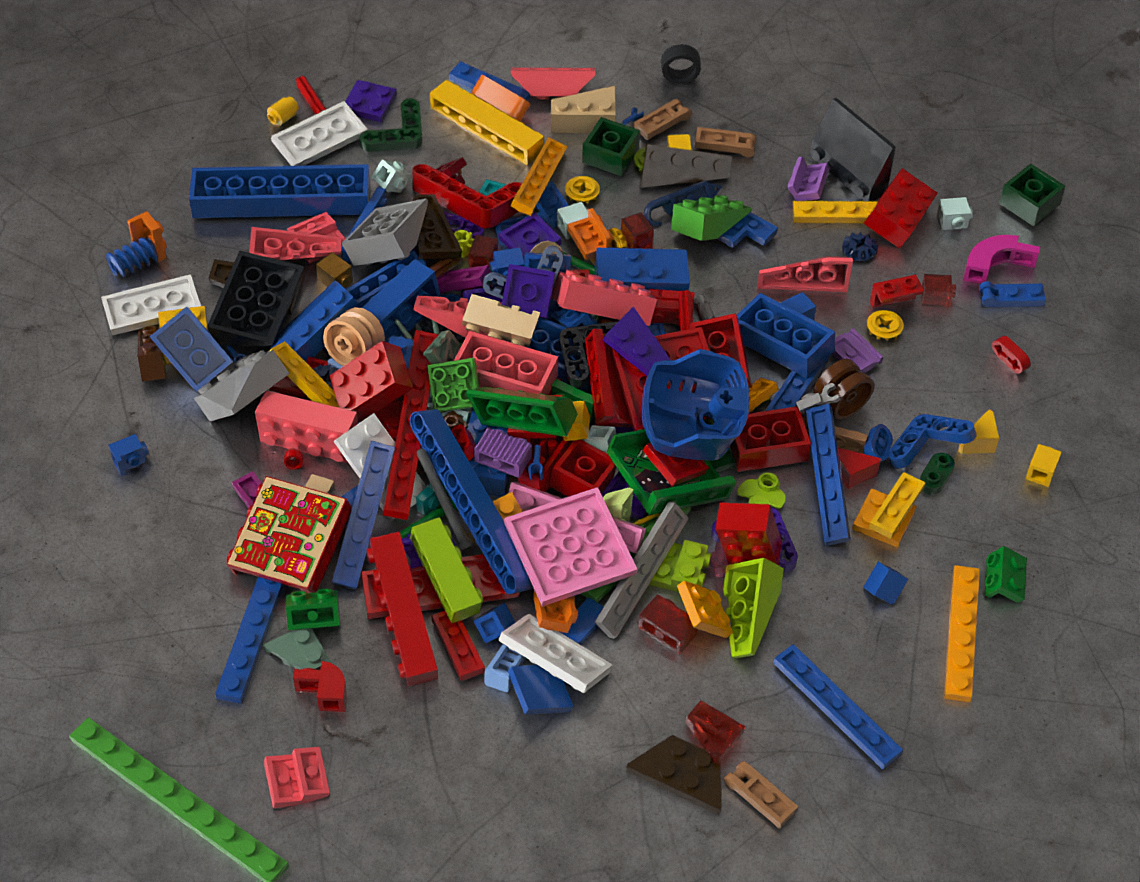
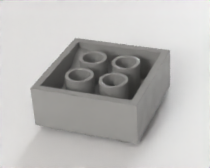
(386, 233)
(241, 385)

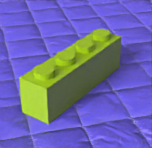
(446, 570)

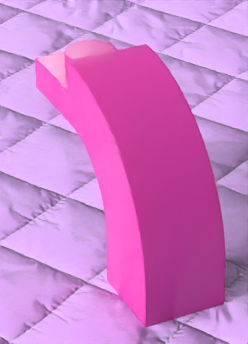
(997, 251)

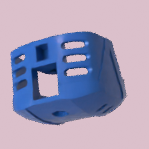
(676, 417)

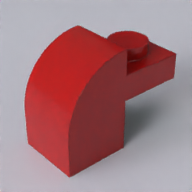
(328, 684)

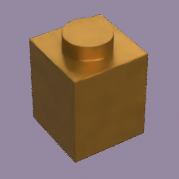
(332, 269)

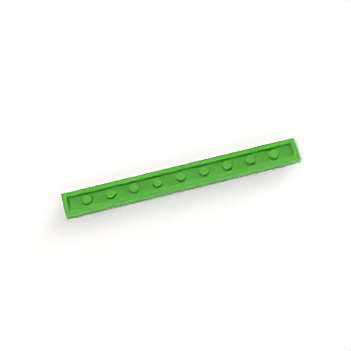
(179, 801)

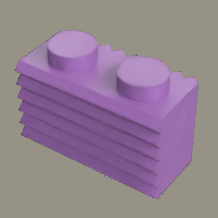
(503, 452)

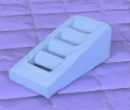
(500, 678)

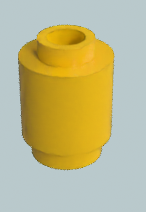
(282, 110)

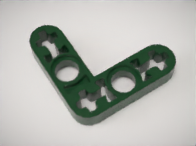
(406, 132)

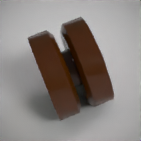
(851, 385)

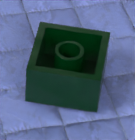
(610, 146)
(1032, 194)

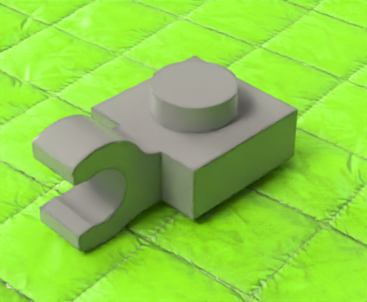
(813, 400)

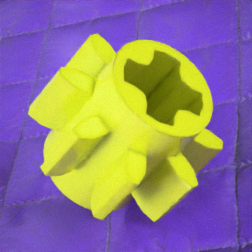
(465, 241)

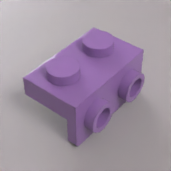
(808, 180)

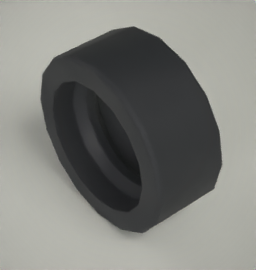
(680, 52)

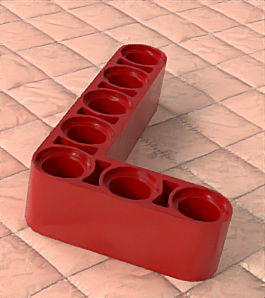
(463, 200)

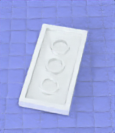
(319, 135)
(140, 306)
(355, 446)
(556, 653)

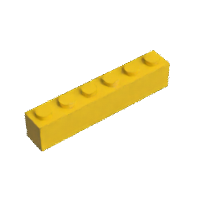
(486, 122)

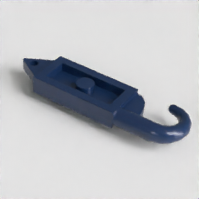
(692, 192)

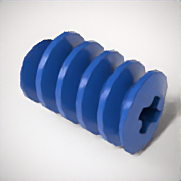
(131, 256)

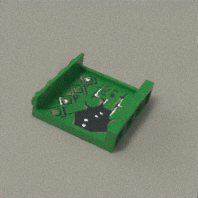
(652, 487)

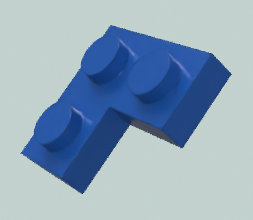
(750, 226)

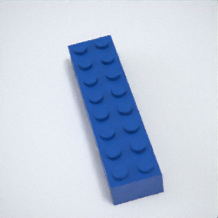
(279, 191)

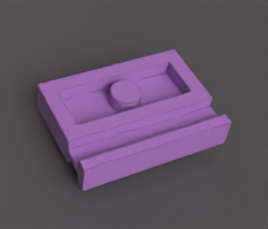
(857, 349)

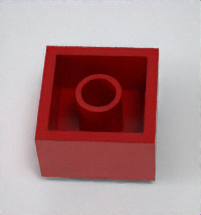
(582, 469)

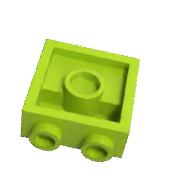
(681, 564)

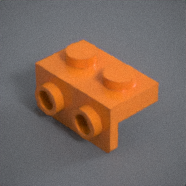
(146, 226)
(590, 234)
(557, 615)

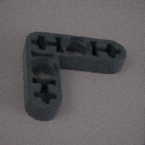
(578, 337)

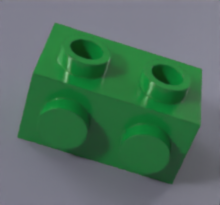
(312, 609)

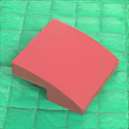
(321, 225)
(296, 777)

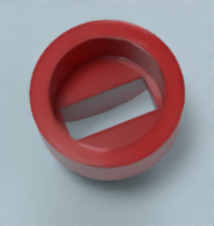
(297, 462)

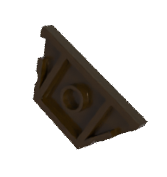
(682, 771)

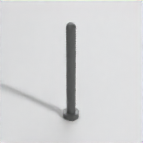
(443, 498)

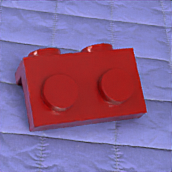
(895, 291)

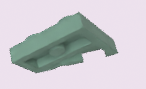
(443, 348)
(298, 649)

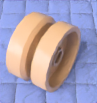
(352, 335)

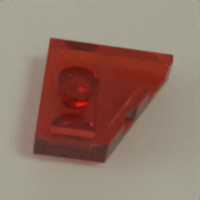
(714, 730)

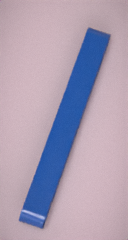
(470, 499)

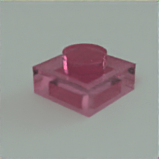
(718, 560)

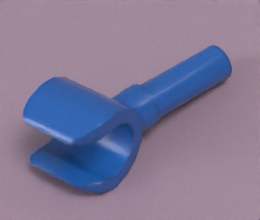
(633, 117)
(236, 357)
(536, 467)

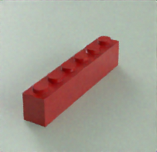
(403, 609)

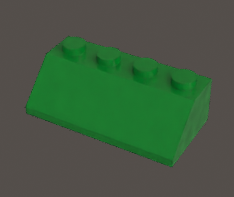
(523, 410)

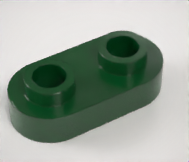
(938, 471)

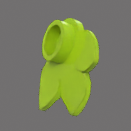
(760, 493)

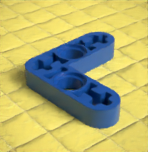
(927, 427)

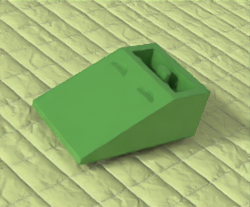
(707, 216)

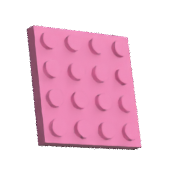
(570, 546)

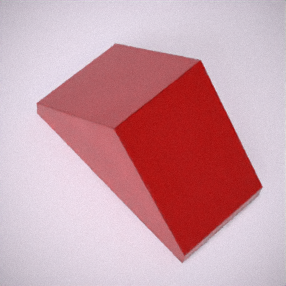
(857, 467)

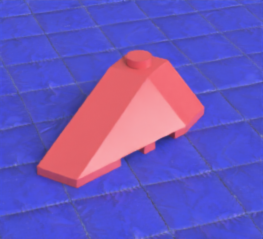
(292, 245)
(816, 274)
(444, 312)

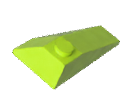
(751, 595)

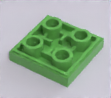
(450, 383)

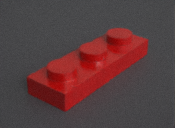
(458, 646)

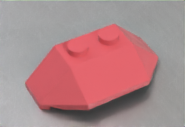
(552, 81)

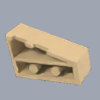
(582, 111)
(500, 321)

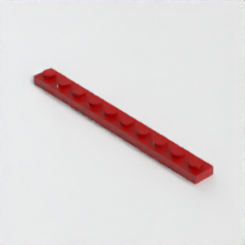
(406, 446)

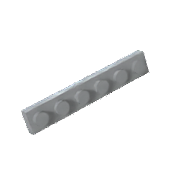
(647, 562)

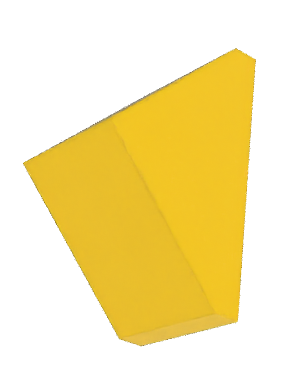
(986, 438)

